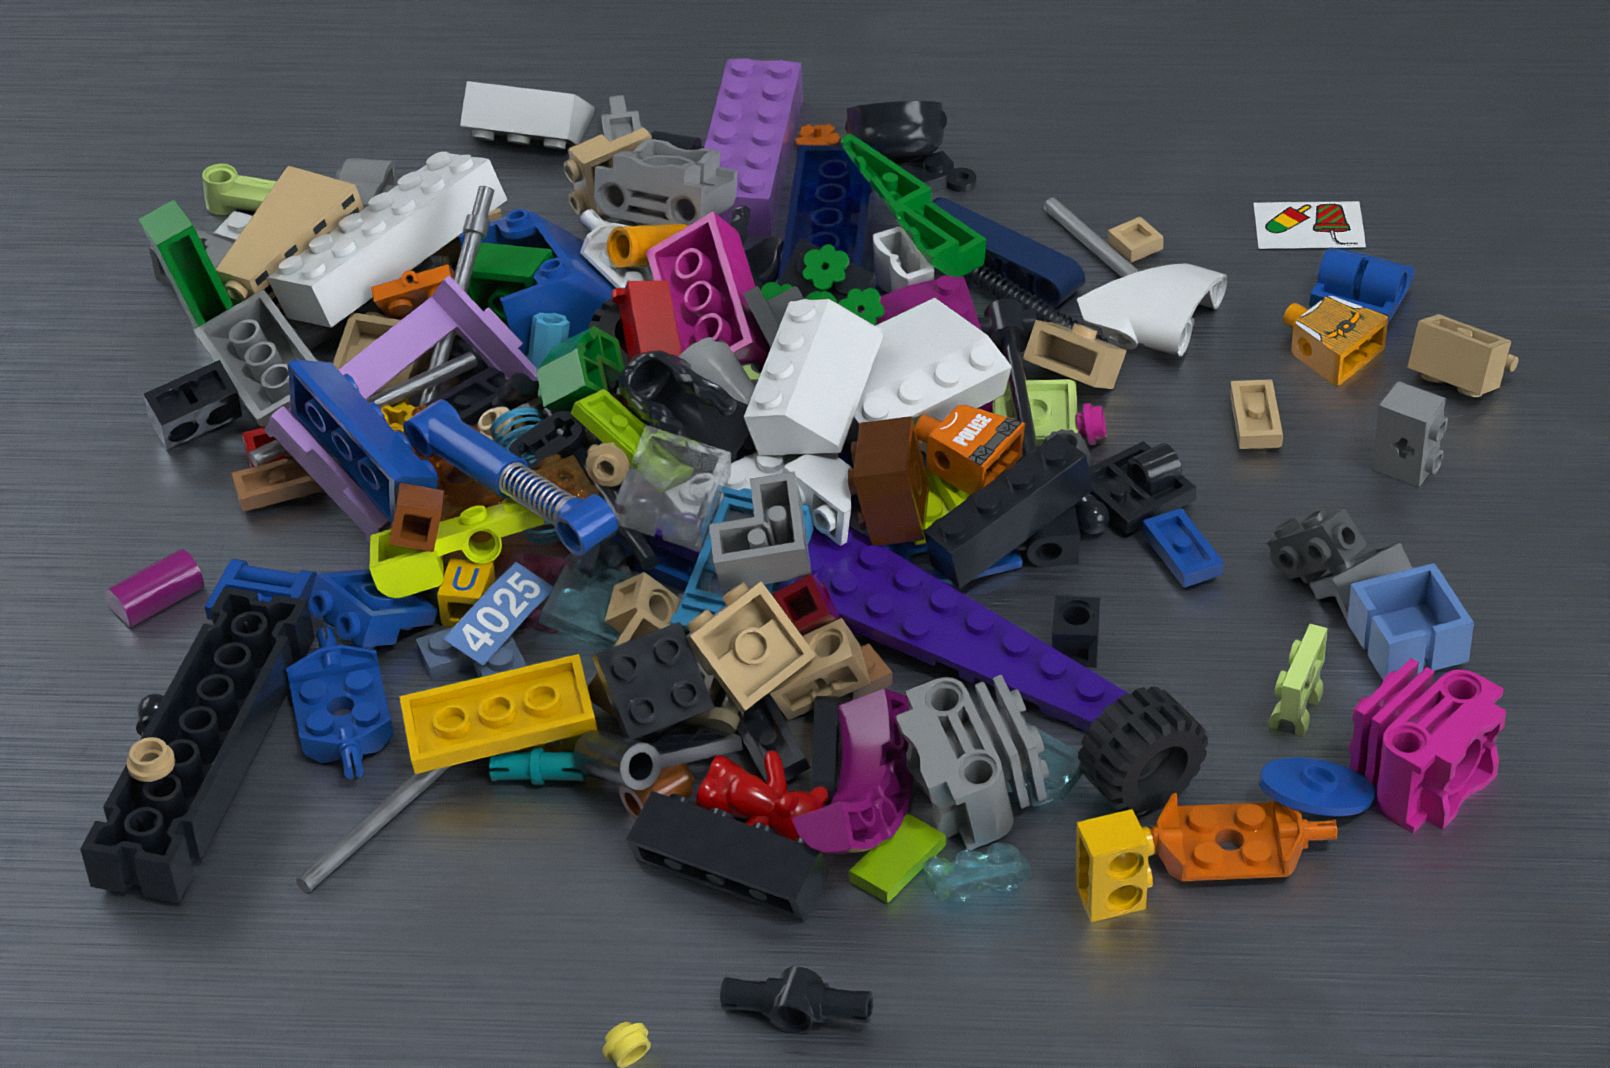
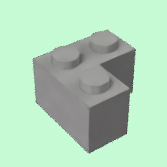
(768, 545)

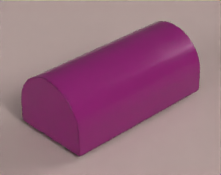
(155, 588)

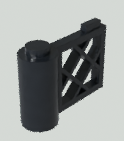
(639, 761)

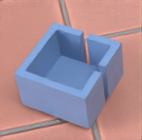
(1409, 618)

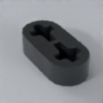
(544, 441)

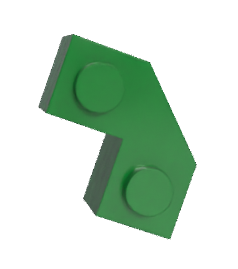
(578, 369)

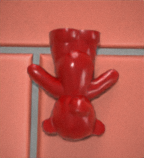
(751, 799)

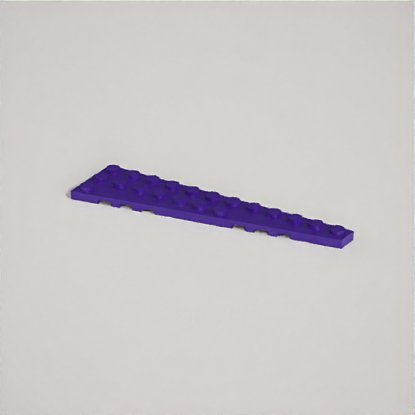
(935, 623)

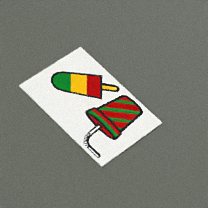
(1309, 225)

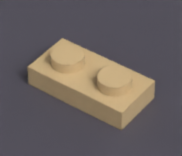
(1256, 414)

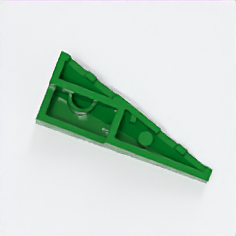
(937, 234)

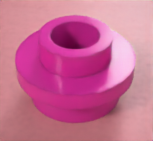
(1092, 423)

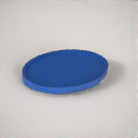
(1316, 786)

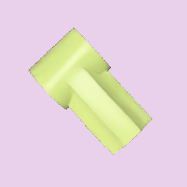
(228, 191)

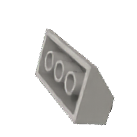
(255, 351)

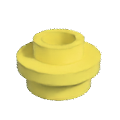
(626, 1044)

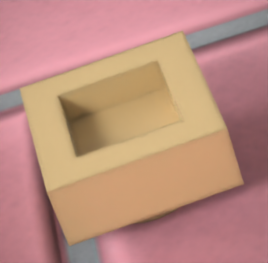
(1135, 239)

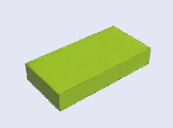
(898, 859)

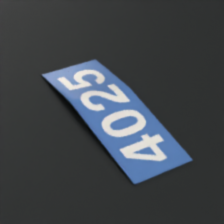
(498, 613)

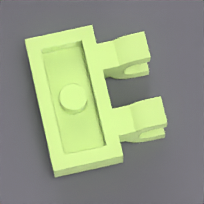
(1301, 680)

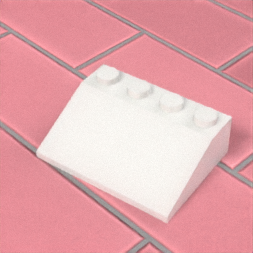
(929, 367)

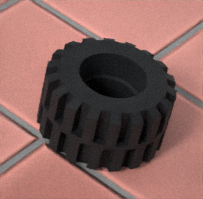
(1142, 750)

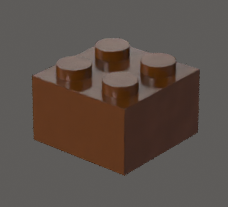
(889, 481)

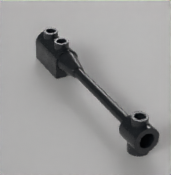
(1010, 331)

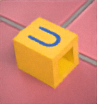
(462, 588)

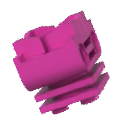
(1427, 742)

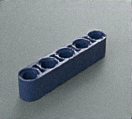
(1021, 259)

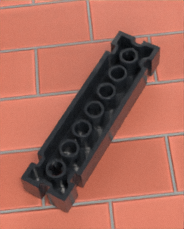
(214, 726)

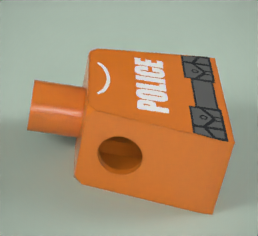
(970, 446)

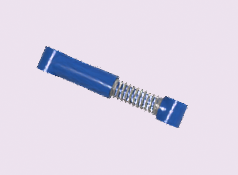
(577, 521)

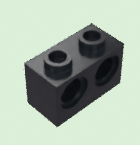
(193, 404)

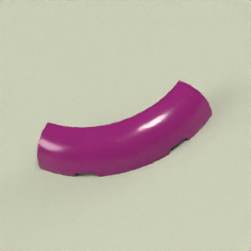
(872, 782)

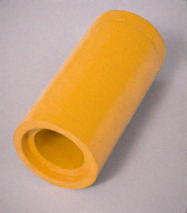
(629, 243)

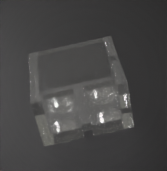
(677, 488)

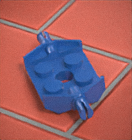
(337, 680)

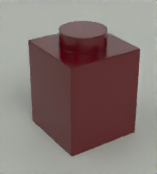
(807, 604)

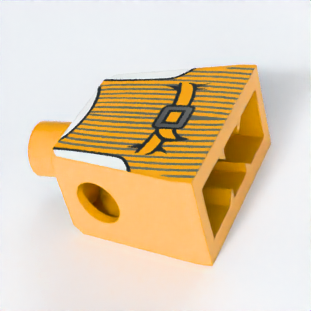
(1336, 336)

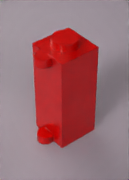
(647, 317)

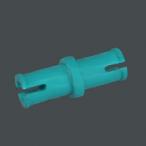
(535, 766)

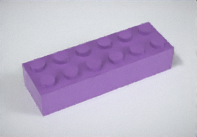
(756, 132)

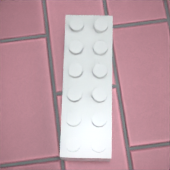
(383, 239)

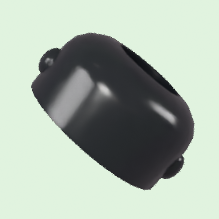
(899, 128)

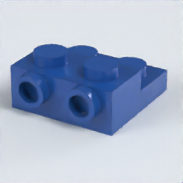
(362, 612)

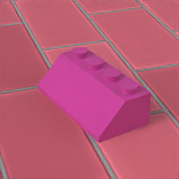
(707, 286)

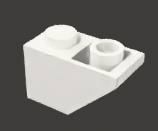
(825, 491)

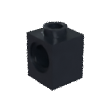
(1077, 628)

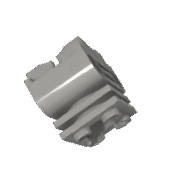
(664, 185)
(969, 757)

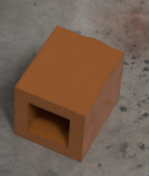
(416, 517)

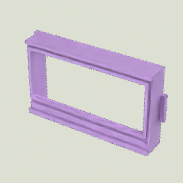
(380, 363)

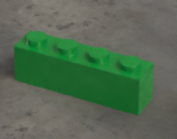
(186, 263)

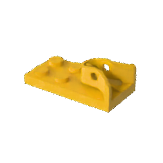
(499, 714)

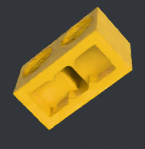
(1113, 865)

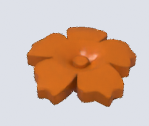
(818, 135)

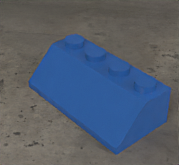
(355, 433)

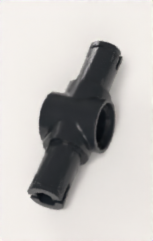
(796, 1000)

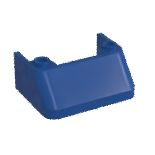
(563, 284)

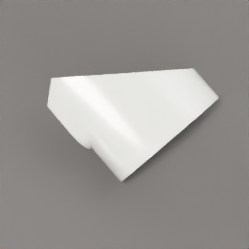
(1153, 306)

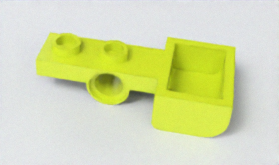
(407, 571)

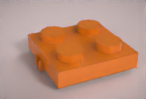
(400, 298)

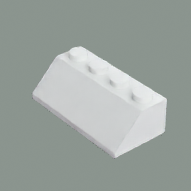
(812, 379)

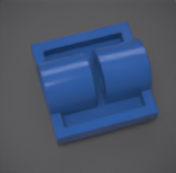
(1362, 281)

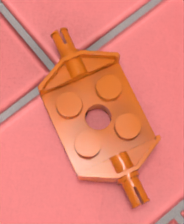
(1267, 833)

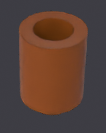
(671, 780)

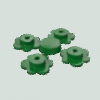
(823, 279)

